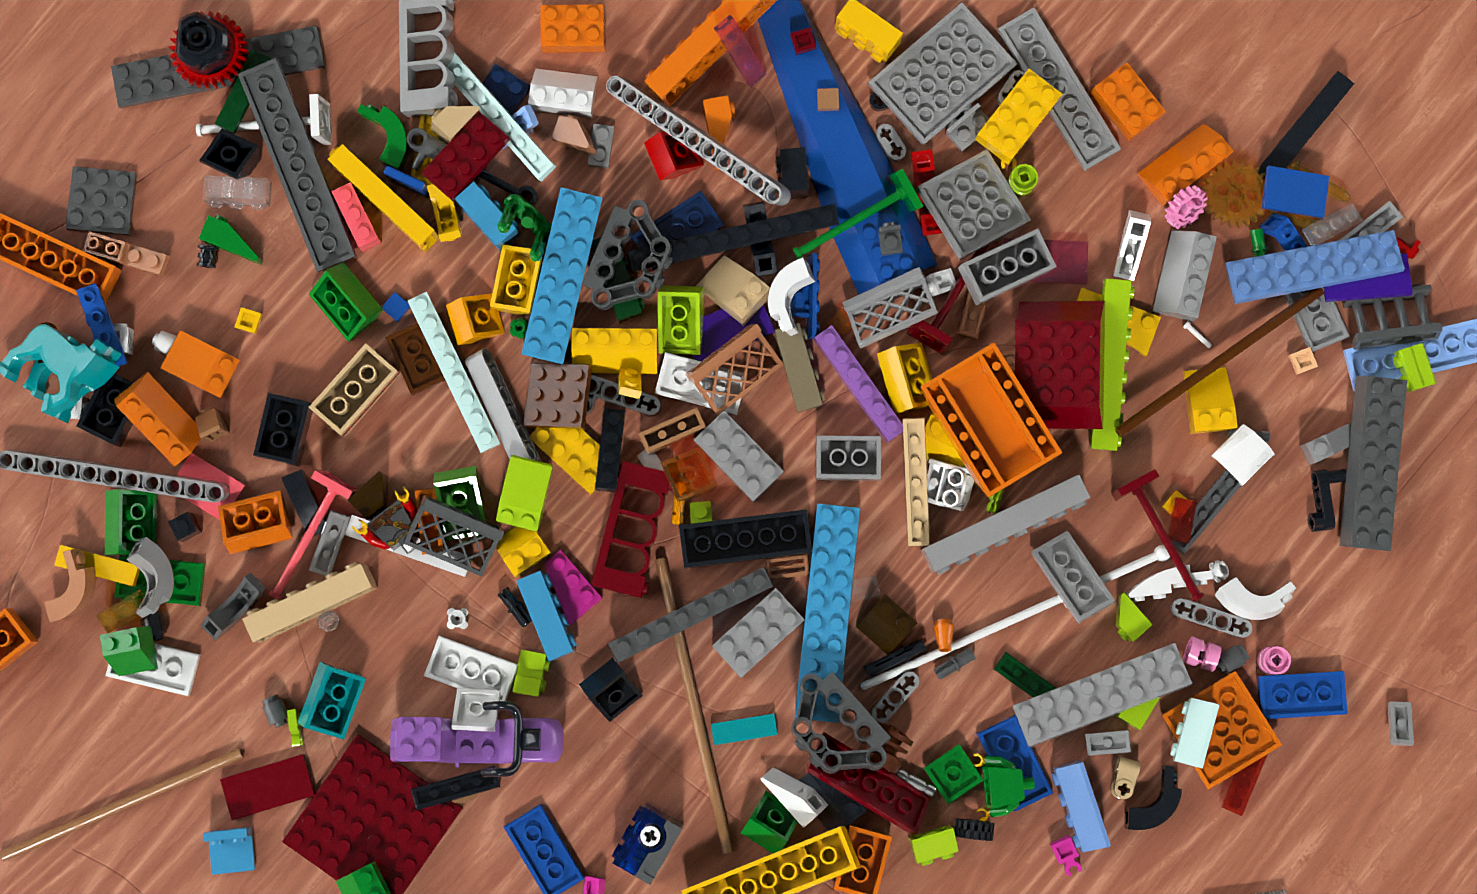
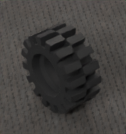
(974, 829)

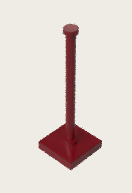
(930, 334)
(1137, 488)

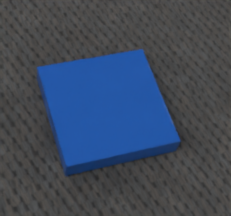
(406, 181)

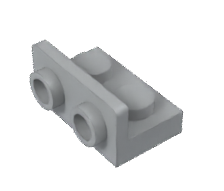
(964, 131)

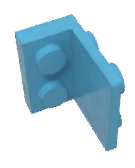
(231, 850)

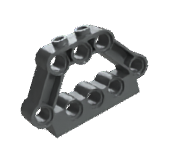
(630, 290)
(845, 759)

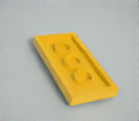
(572, 452)

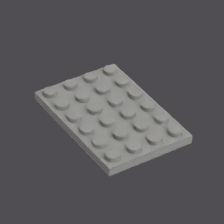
(942, 74)

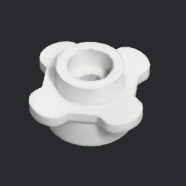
(1219, 570)
(452, 622)

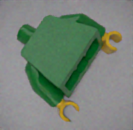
(1002, 786)

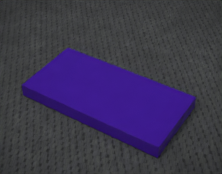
(1378, 287)
(721, 327)

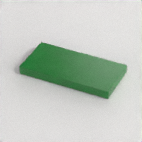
(187, 583)

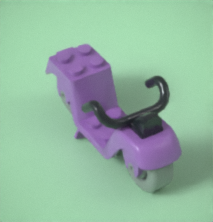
(514, 742)

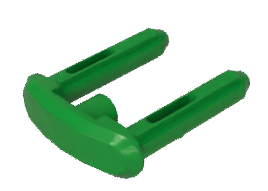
(530, 218)

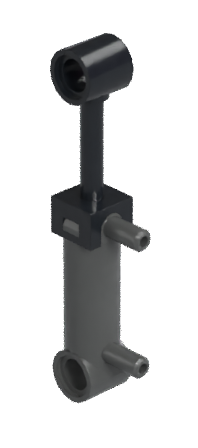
(432, 147)

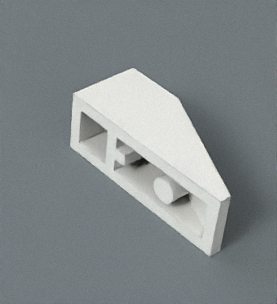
(1132, 244)

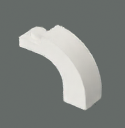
(782, 290)
(1251, 606)

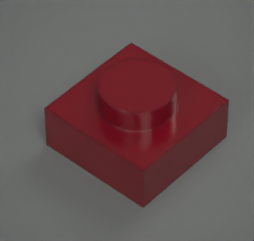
(803, 41)

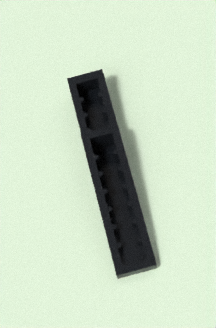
(1308, 122)

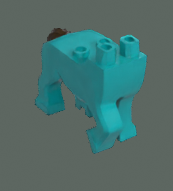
(76, 365)

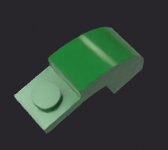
(397, 147)

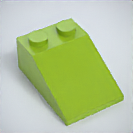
(680, 319)
(524, 493)

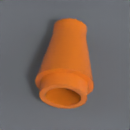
(944, 633)

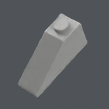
(1327, 444)

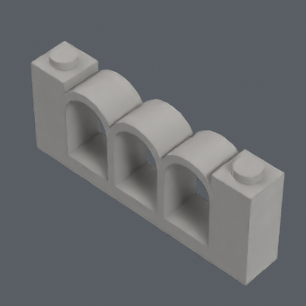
(425, 101)

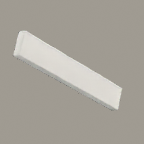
(416, 554)

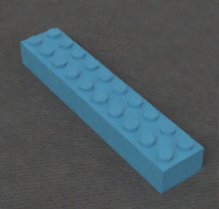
(829, 601)

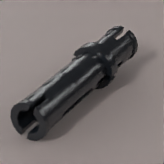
(895, 658)

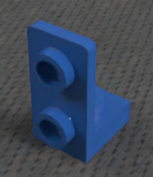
(1283, 231)

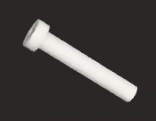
(1187, 325)

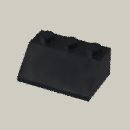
(840, 809)

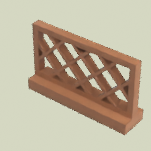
(722, 355)

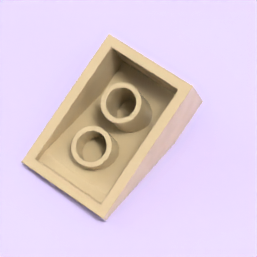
(735, 289)

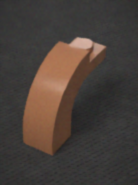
(79, 590)

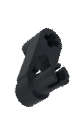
(1324, 517)

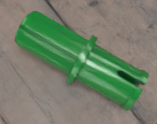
(1258, 242)

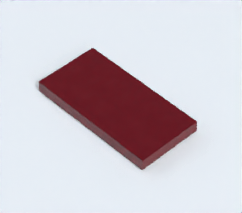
(267, 787)

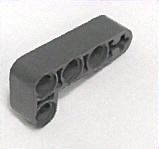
(619, 400)

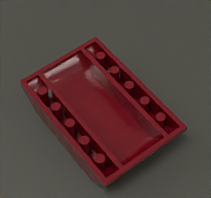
(1062, 361)

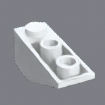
(796, 796)

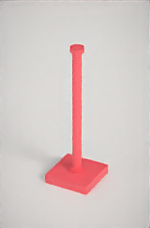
(335, 487)

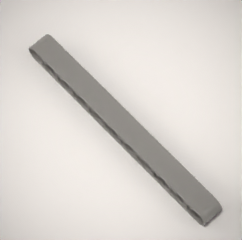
(705, 142)
(123, 474)

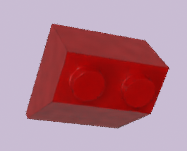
(671, 156)

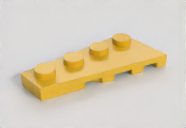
(1142, 324)

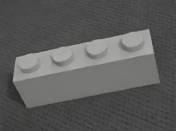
(1184, 274)

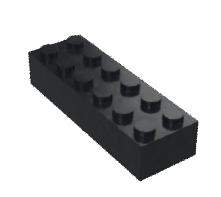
(745, 539)

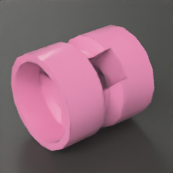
(1209, 656)
(1273, 660)

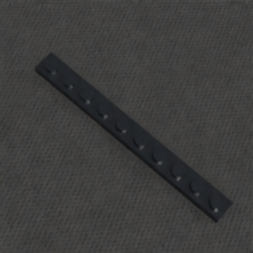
(741, 236)

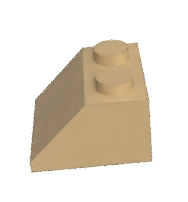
(451, 120)

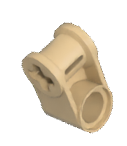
(1125, 774)

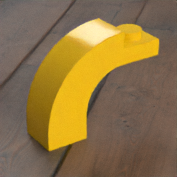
(445, 213)

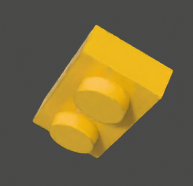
(629, 383)

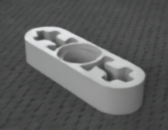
(909, 688)

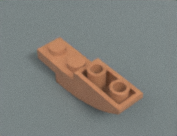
(126, 254)

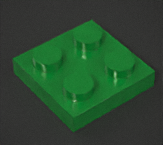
(953, 773)

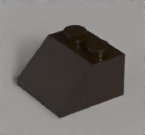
(886, 624)

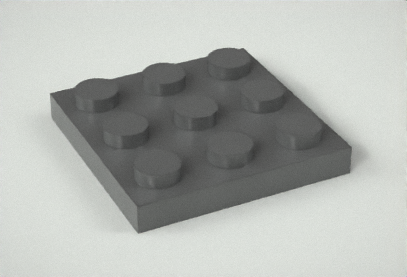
(101, 201)

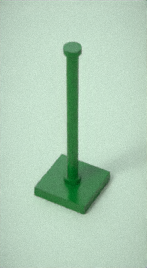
(904, 191)

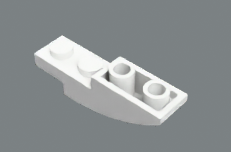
(1160, 583)

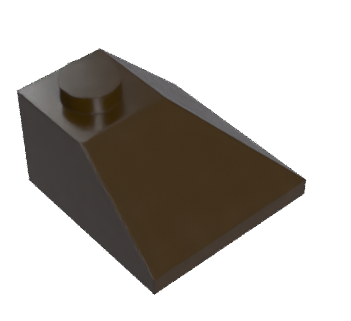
(372, 496)

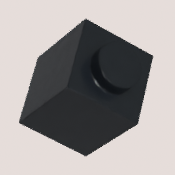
(185, 527)

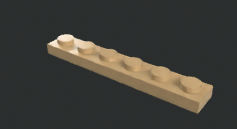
(916, 481)

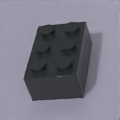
(102, 415)
(283, 429)

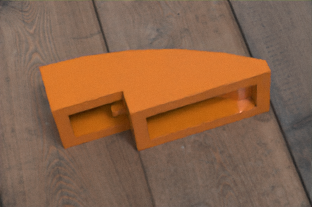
(427, 518)

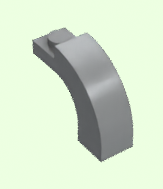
(158, 574)

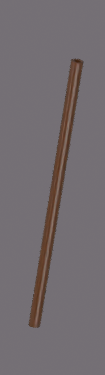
(1219, 361)

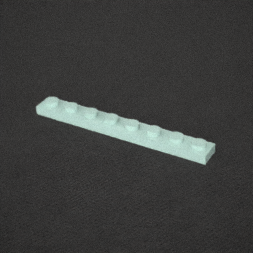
(493, 110)
(454, 372)

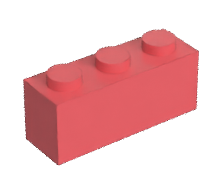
(356, 217)

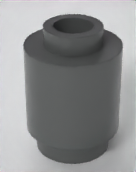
(1232, 659)
(275, 711)

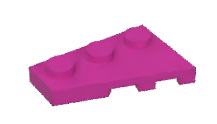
(571, 587)

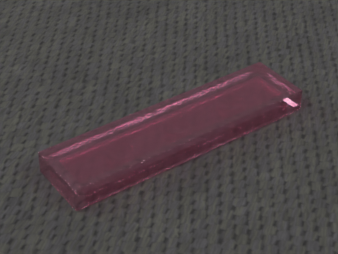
(740, 51)

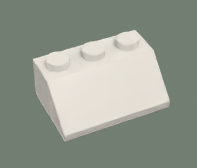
(563, 93)

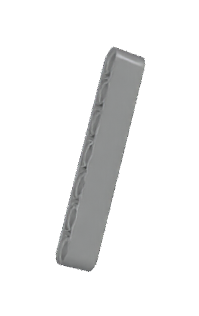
(500, 405)

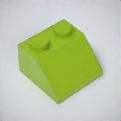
(934, 844)

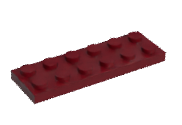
(875, 790)

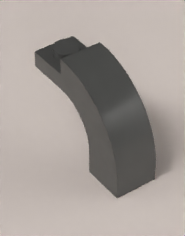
(234, 608)

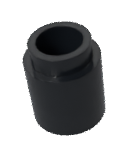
(157, 625)

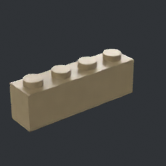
(799, 370)

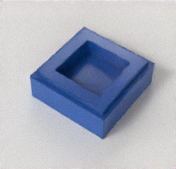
(396, 307)

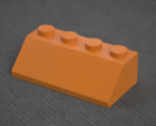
(1185, 163)
(159, 418)

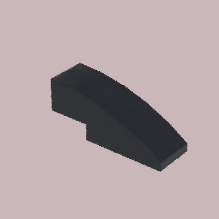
(303, 498)

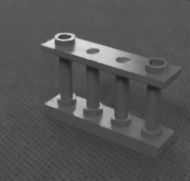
(1403, 334)

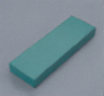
(744, 729)

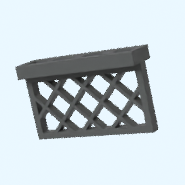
(458, 517)

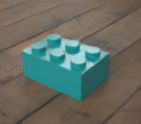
(331, 700)

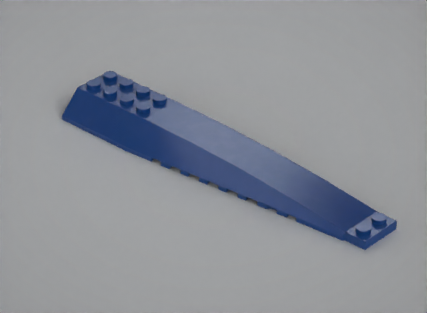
(841, 153)

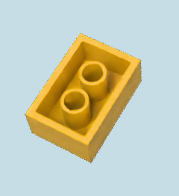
(868, 31)

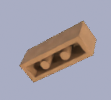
(672, 431)

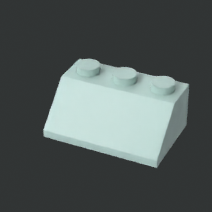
(1194, 732)

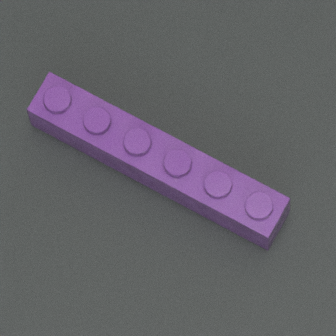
(859, 384)

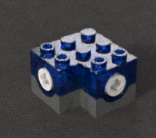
(647, 843)

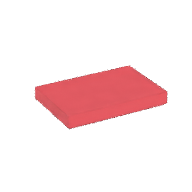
(199, 468)

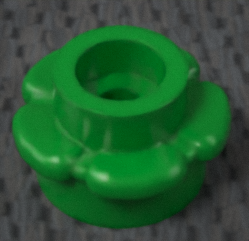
(514, 328)

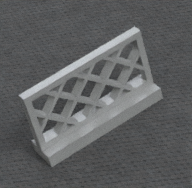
(885, 295)

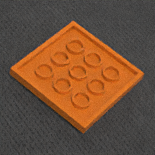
(1239, 731)

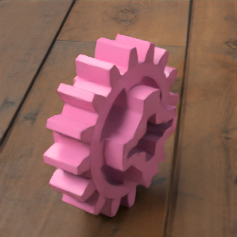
(1186, 207)

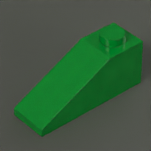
(222, 235)

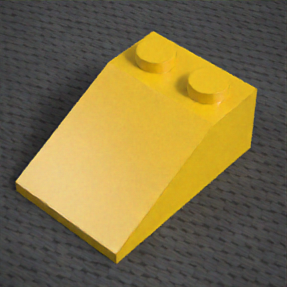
(1211, 403)

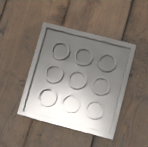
(973, 204)

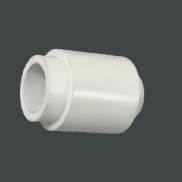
(163, 342)

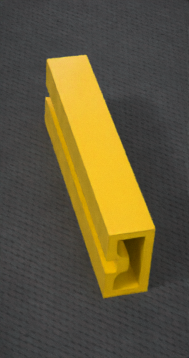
(383, 198)

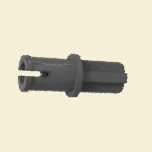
(954, 663)

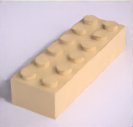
(310, 603)

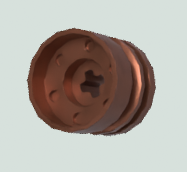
(897, 737)

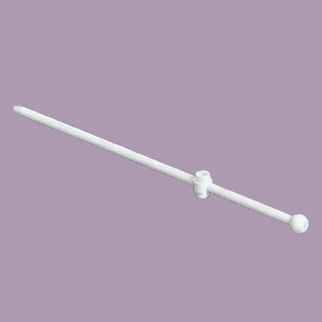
(1160, 554)

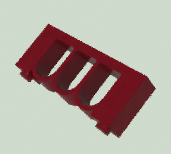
(615, 580)

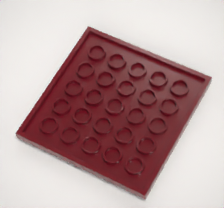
(370, 816)

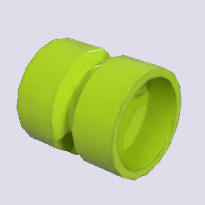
(1023, 179)

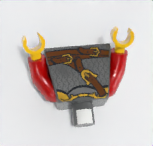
(391, 525)

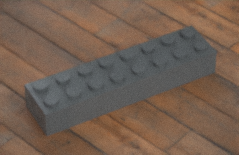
(1373, 463)

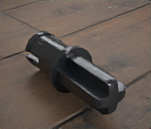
(515, 607)

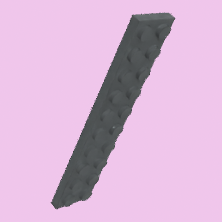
(157, 78)
(297, 164)

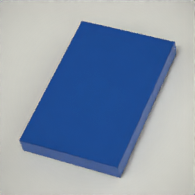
(1295, 192)

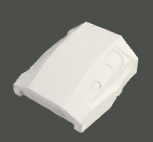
(1243, 454)
(949, 485)

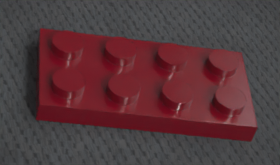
(465, 156)

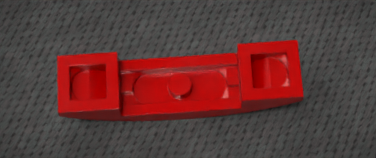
(923, 170)

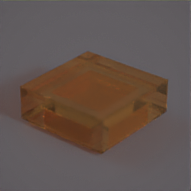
(840, 322)

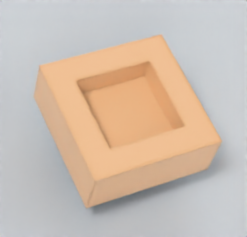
(1303, 360)

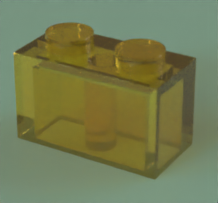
(121, 611)

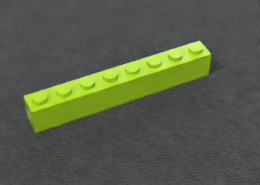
(1117, 313)

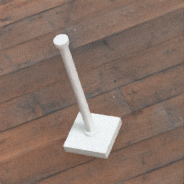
(319, 120)

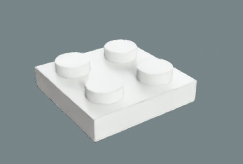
(469, 710)

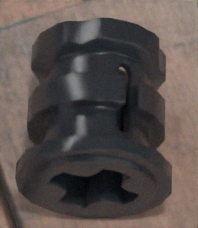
(207, 256)

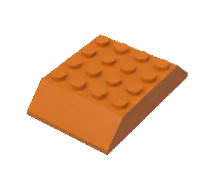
(990, 420)

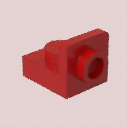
(1411, 251)

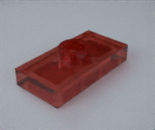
(1182, 520)

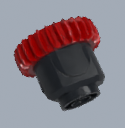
(208, 49)

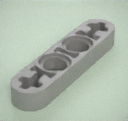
(1210, 620)

